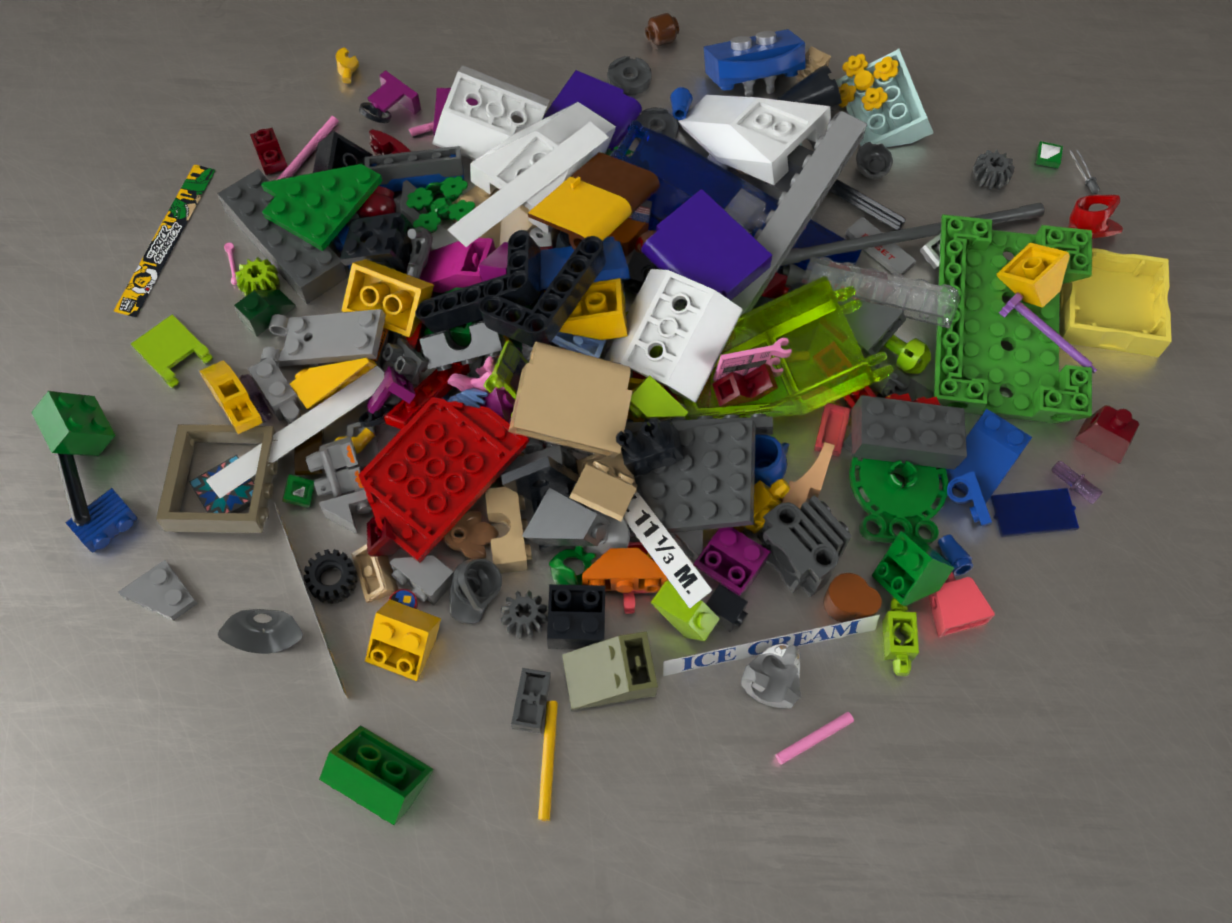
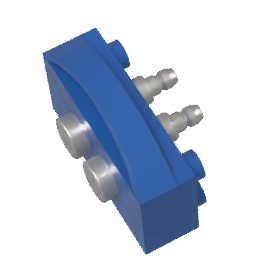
(755, 58)

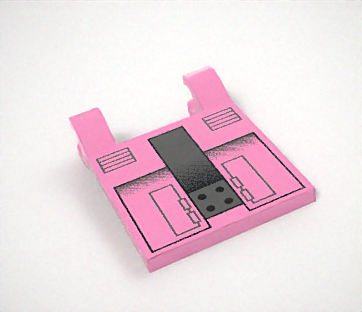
(748, 360)

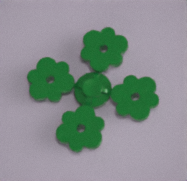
(442, 206)

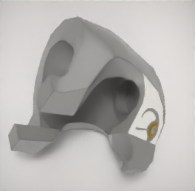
(774, 676)

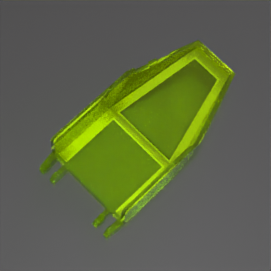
(823, 357)

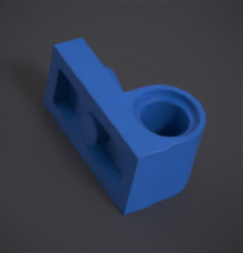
(979, 510)

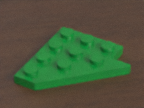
(319, 202)

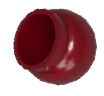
(378, 203)

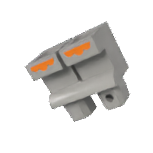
(340, 465)

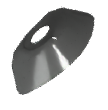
(247, 634)

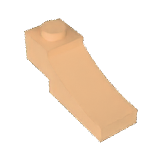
(812, 481)

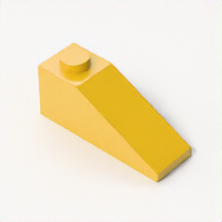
(322, 382)

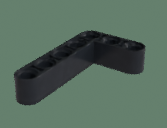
(518, 286)
(556, 303)

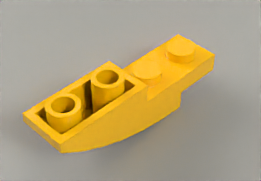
(231, 396)

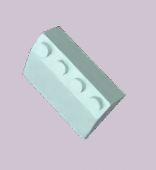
(900, 118)

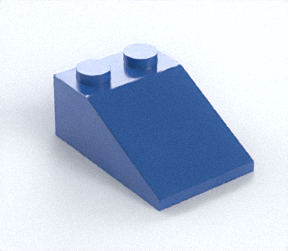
(991, 452)

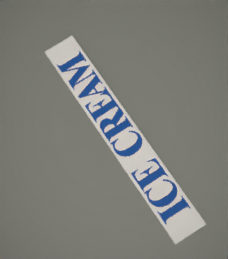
(758, 647)

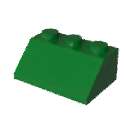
(375, 774)

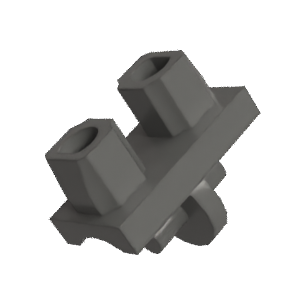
(405, 359)

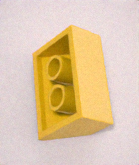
(380, 287)

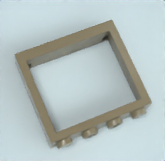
(177, 473)

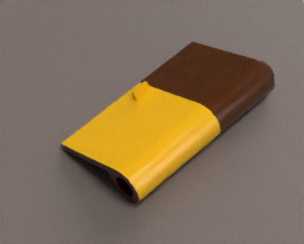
(596, 198)

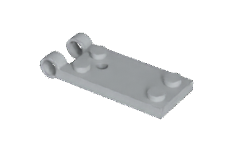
(334, 337)

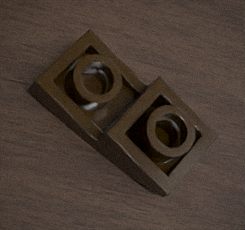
(305, 449)

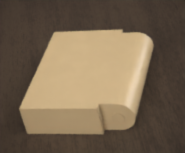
(572, 400)

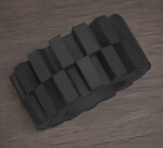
(326, 561)

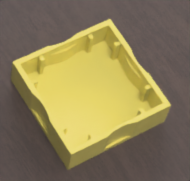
(1119, 305)

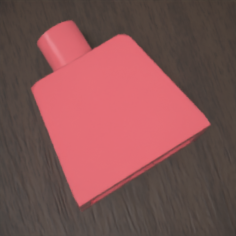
(959, 606)

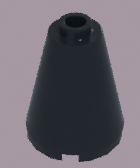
(816, 90)

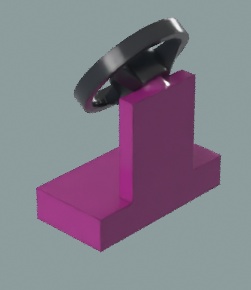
(386, 96)
(392, 383)

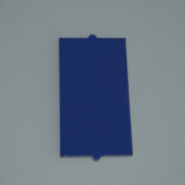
(1034, 512)

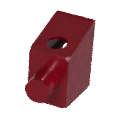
(1109, 432)

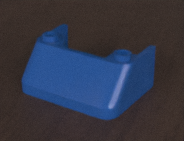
(615, 267)

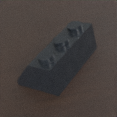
(338, 152)

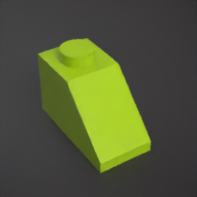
(653, 401)
(690, 622)

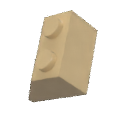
(604, 490)

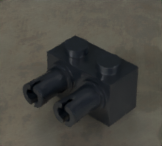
(650, 447)

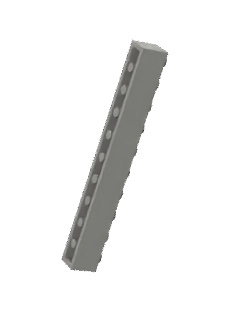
(803, 198)

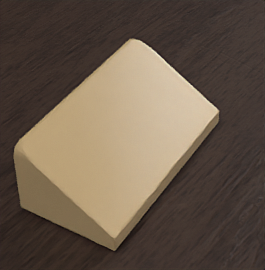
(374, 575)

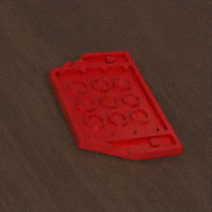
(437, 471)

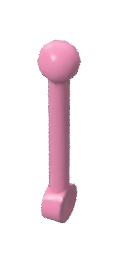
(229, 248)

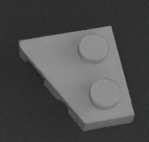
(160, 592)

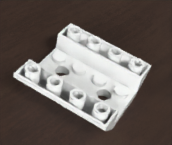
(490, 122)
(689, 337)

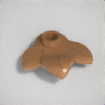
(474, 534)

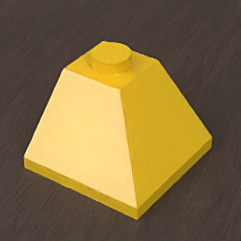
(1036, 273)

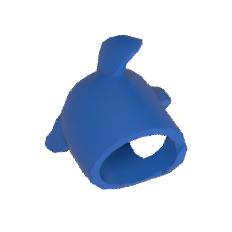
(769, 459)

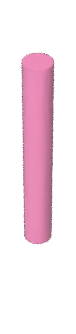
(814, 738)

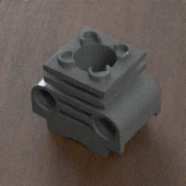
(804, 543)

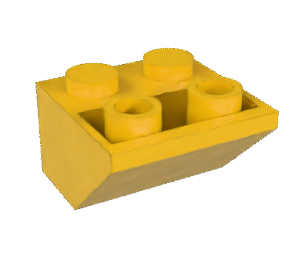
(402, 639)

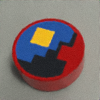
(405, 597)

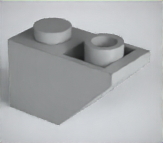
(428, 579)

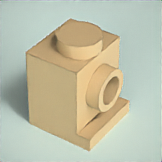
(814, 59)

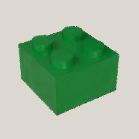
(72, 424)

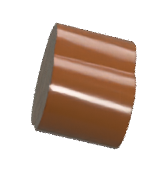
(851, 598)

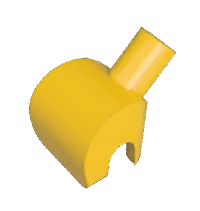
(346, 65)

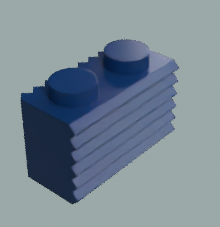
(108, 518)

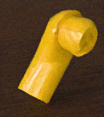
(361, 440)

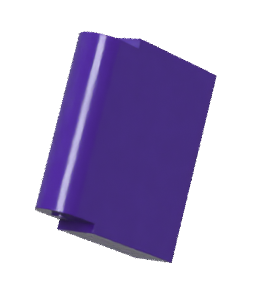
(600, 98)
(707, 247)

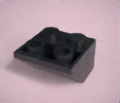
(575, 616)

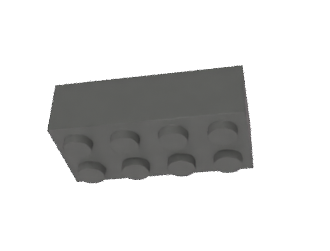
(908, 432)

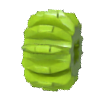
(257, 276)

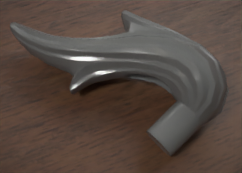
(421, 245)

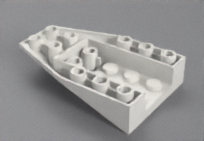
(754, 131)
(531, 144)

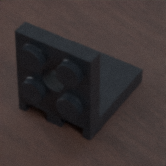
(379, 240)
(536, 478)

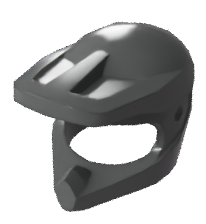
(472, 589)

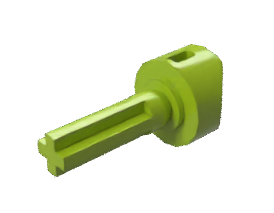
(909, 354)

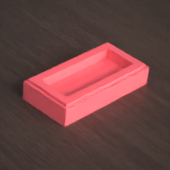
(832, 427)

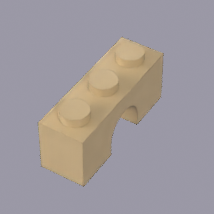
(508, 551)

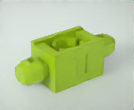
(904, 653)

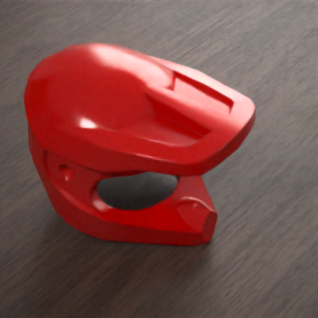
(1096, 220)

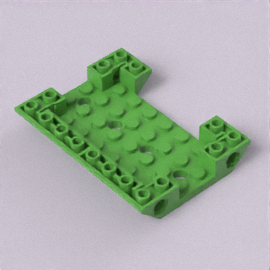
(970, 354)

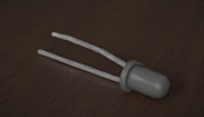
(1091, 182)

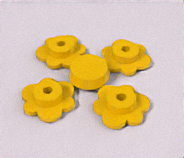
(864, 80)

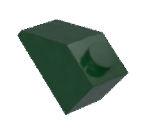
(259, 307)

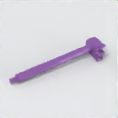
(1014, 303)

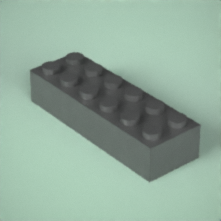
(298, 262)

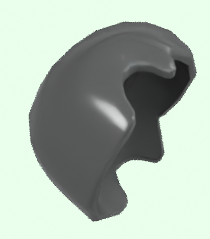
(874, 160)

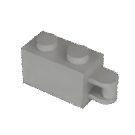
(276, 390)

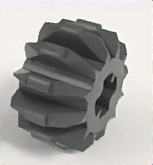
(993, 169)
(524, 623)

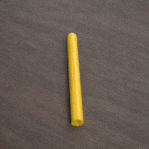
(548, 761)

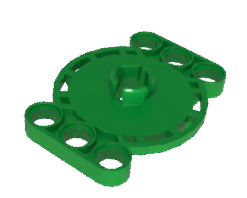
(889, 504)

